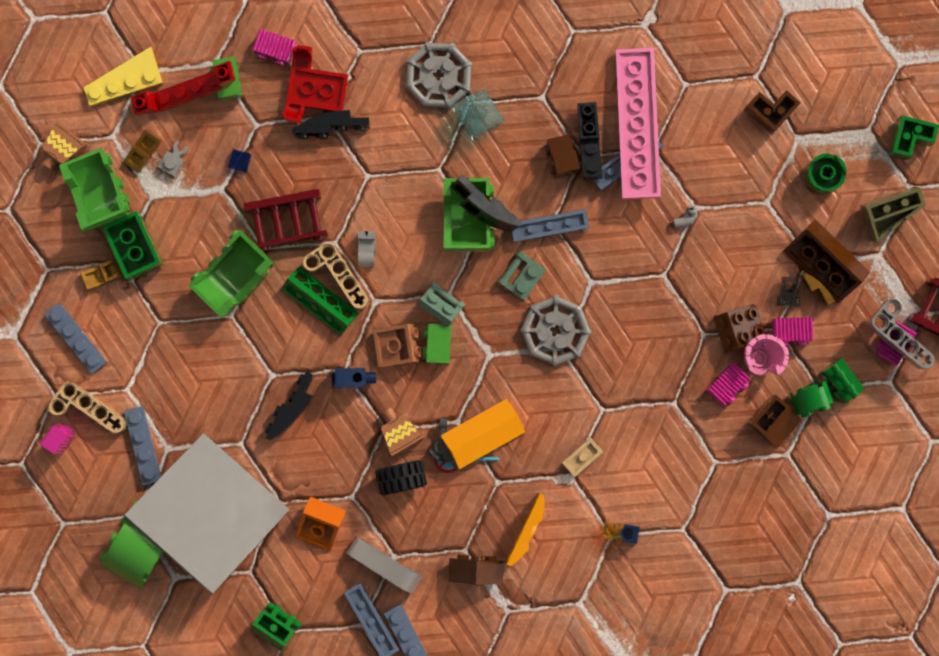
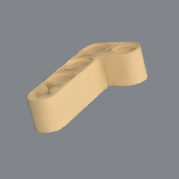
(340, 278)
(91, 410)

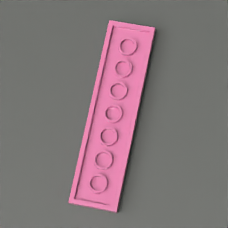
(638, 123)

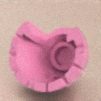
(766, 354)

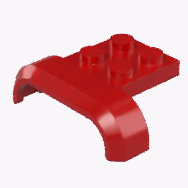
(312, 87)

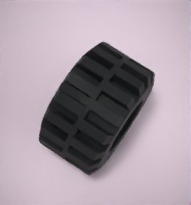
(401, 477)

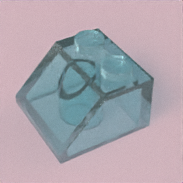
(478, 114)

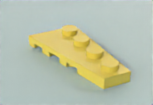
(130, 77)

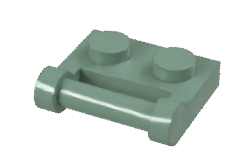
(526, 280)
(438, 307)

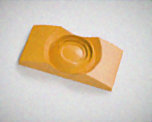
(527, 531)

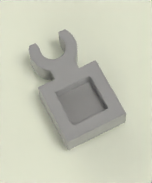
(172, 162)

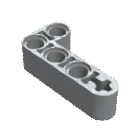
(903, 337)
(384, 565)

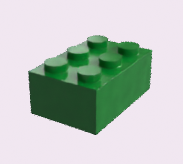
(132, 246)

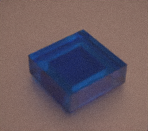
(240, 160)

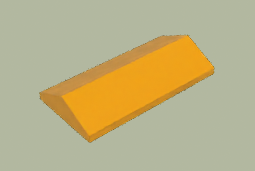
(483, 433)

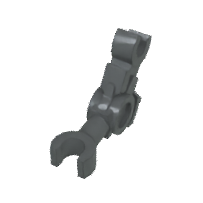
(439, 447)

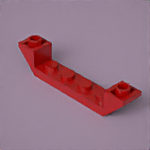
(184, 92)

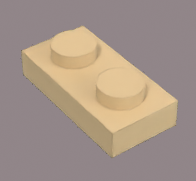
(582, 457)

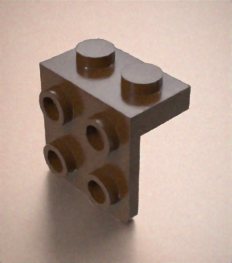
(738, 327)

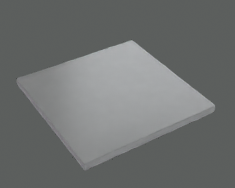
(206, 513)

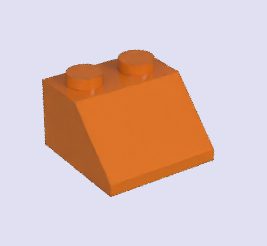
(320, 523)

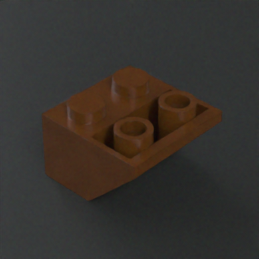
(775, 421)

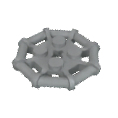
(435, 64)
(561, 340)

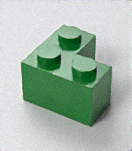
(911, 131)

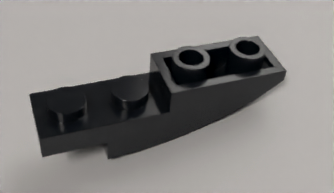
(322, 125)
(589, 141)
(489, 212)
(286, 414)

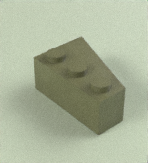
(890, 211)

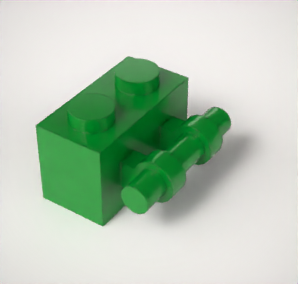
(842, 381)
(274, 630)

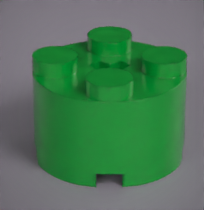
(825, 184)
(812, 398)

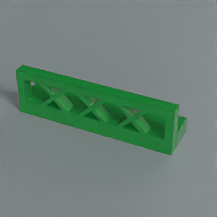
(317, 303)

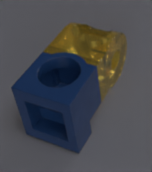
(621, 532)

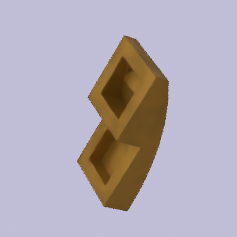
(143, 150)
(101, 274)
(813, 284)

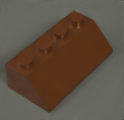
(827, 260)

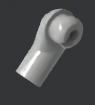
(688, 218)

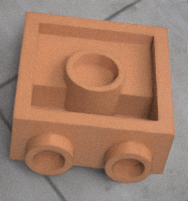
(396, 345)

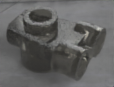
(788, 297)

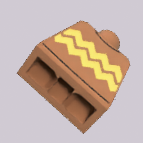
(62, 146)
(399, 432)

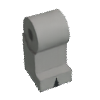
(366, 248)

